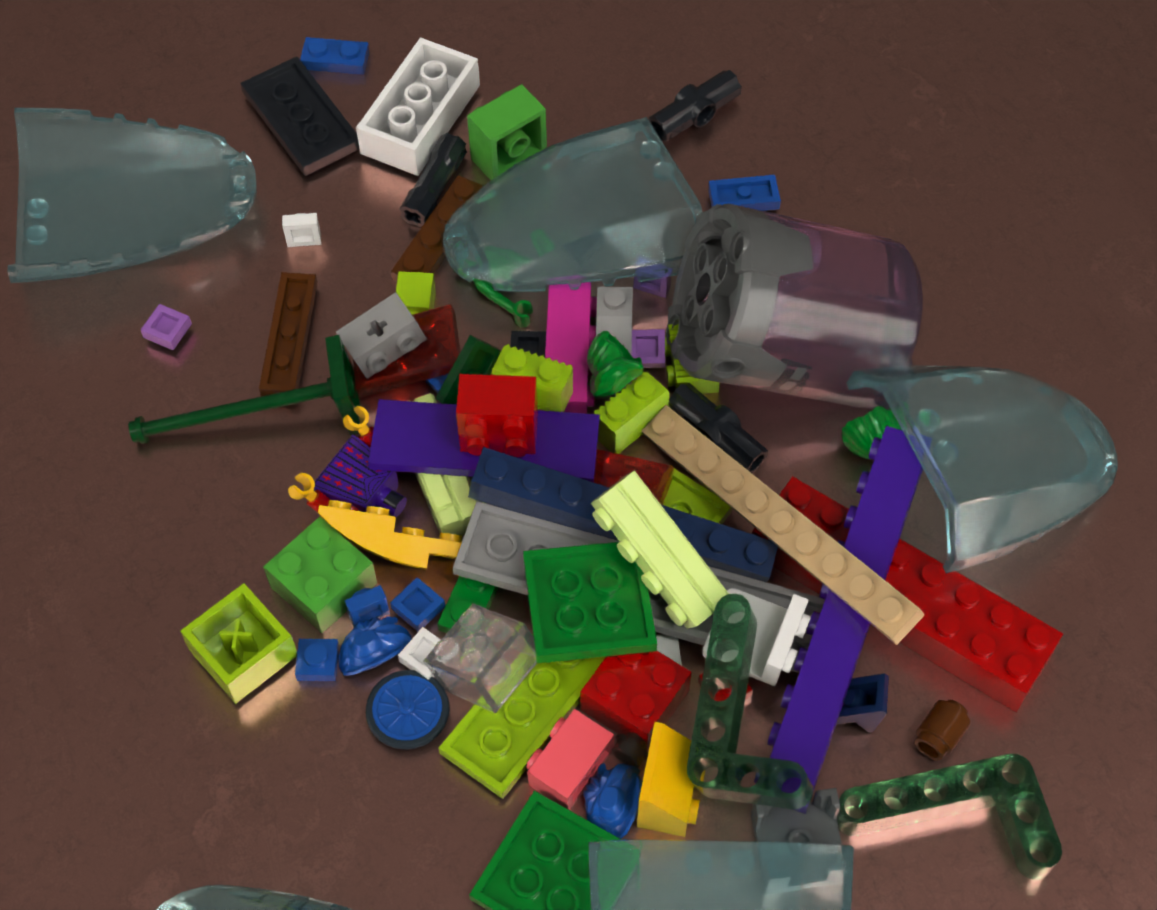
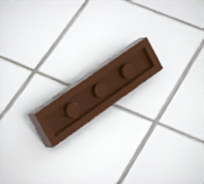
(426, 249)
(288, 333)

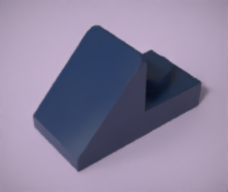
(866, 701)

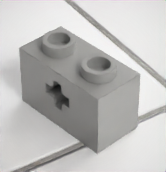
(381, 335)

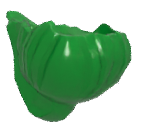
(610, 365)
(861, 431)

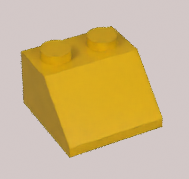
(666, 788)

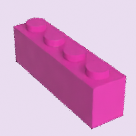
(571, 336)

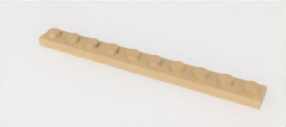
(785, 526)

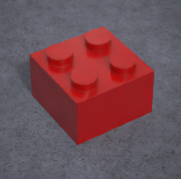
(497, 414)
(635, 692)

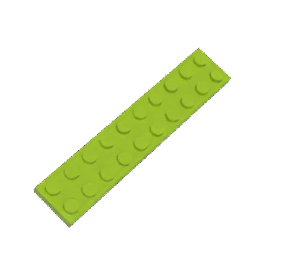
(499, 744)

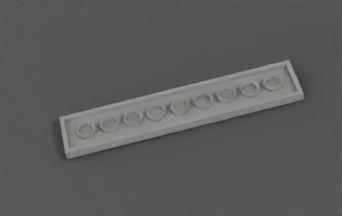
(494, 556)

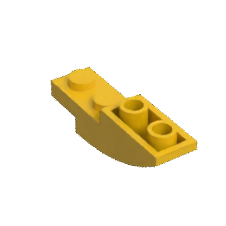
(376, 534)

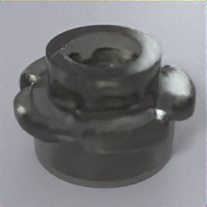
(630, 749)

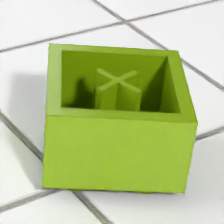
(239, 643)

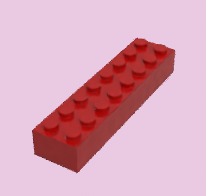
(963, 624)

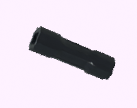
(423, 197)

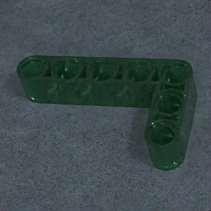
(728, 714)
(957, 800)

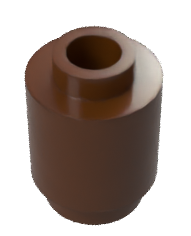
(942, 729)

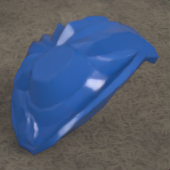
(372, 644)
(613, 798)

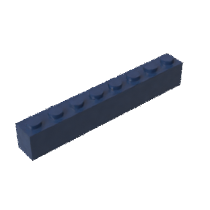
(567, 501)

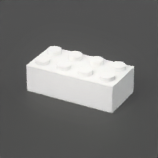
(418, 106)

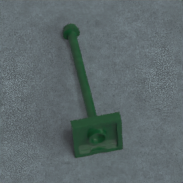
(339, 387)

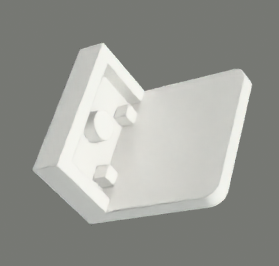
(773, 636)

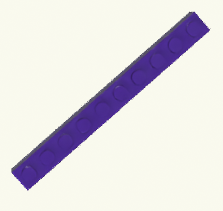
(839, 630)

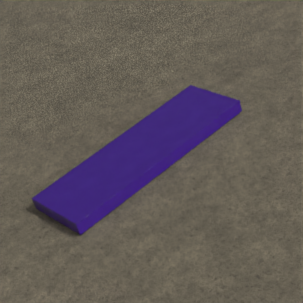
(426, 440)

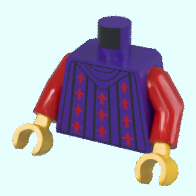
(349, 476)

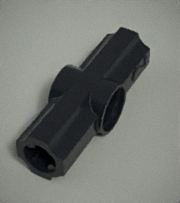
(695, 105)
(718, 425)

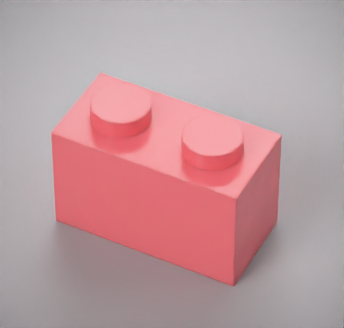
(569, 758)

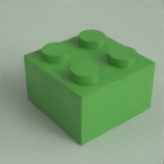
(506, 131)
(319, 574)

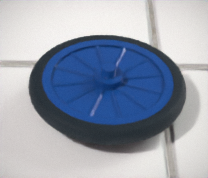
(407, 710)

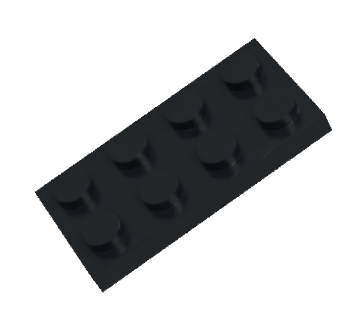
(301, 115)

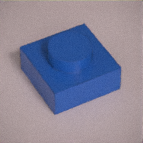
(367, 604)
(417, 604)
(317, 660)

